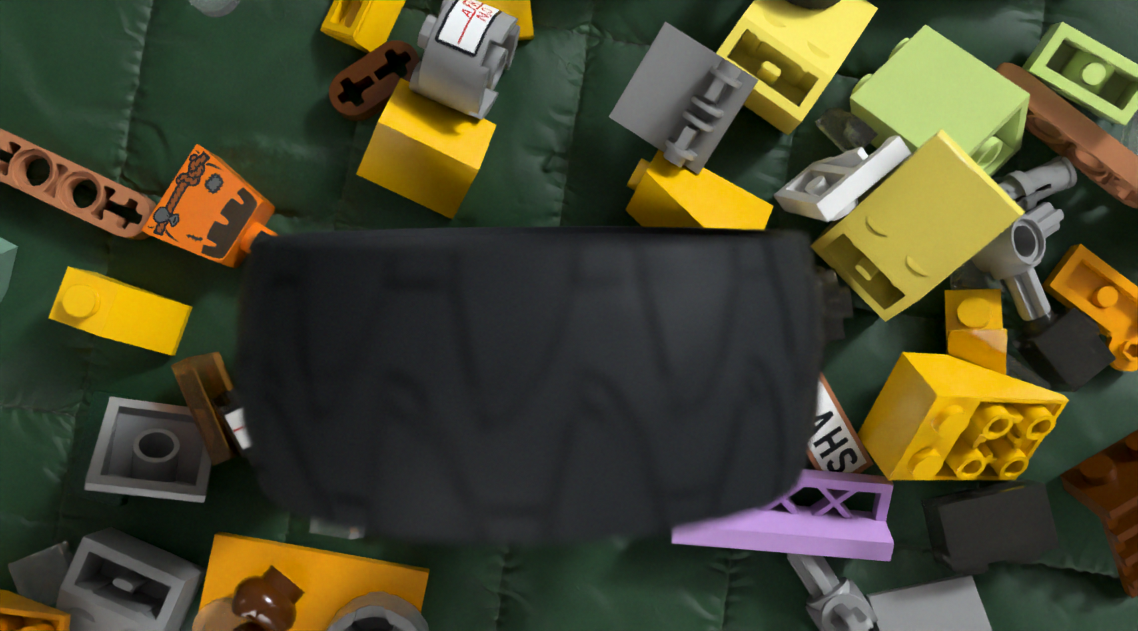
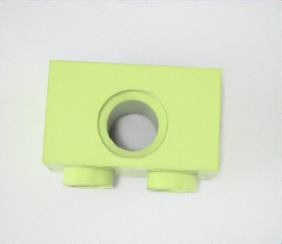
(1086, 73)

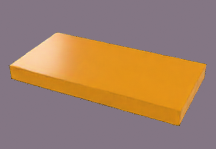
(324, 576)

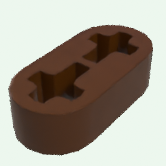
(369, 70)

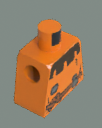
(210, 211)

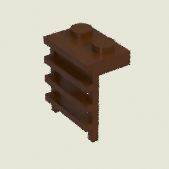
(1110, 489)

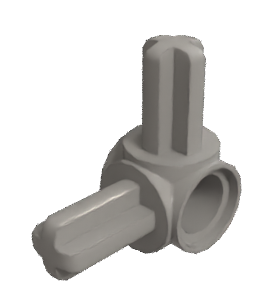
(1016, 254)
(832, 601)

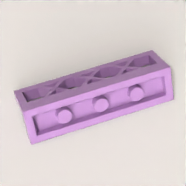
(811, 528)

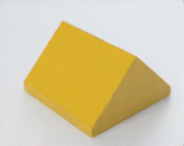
(426, 150)

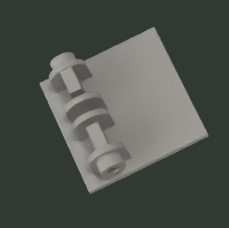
(683, 98)

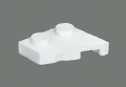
(832, 185)

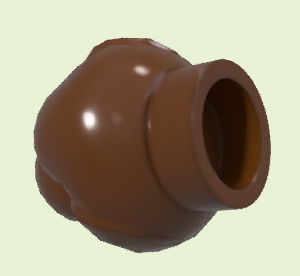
(267, 601)

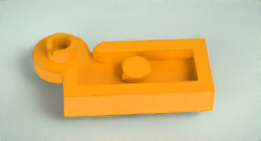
(1104, 295)

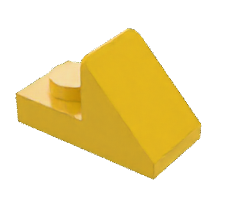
(976, 327)

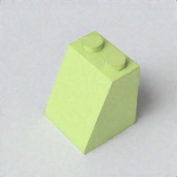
(941, 86)

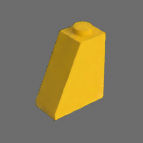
(681, 198)

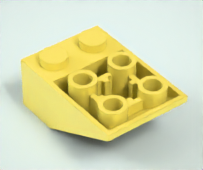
(793, 53)
(916, 226)

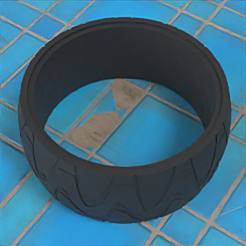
(529, 377)

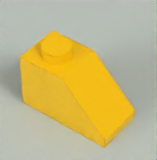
(120, 311)

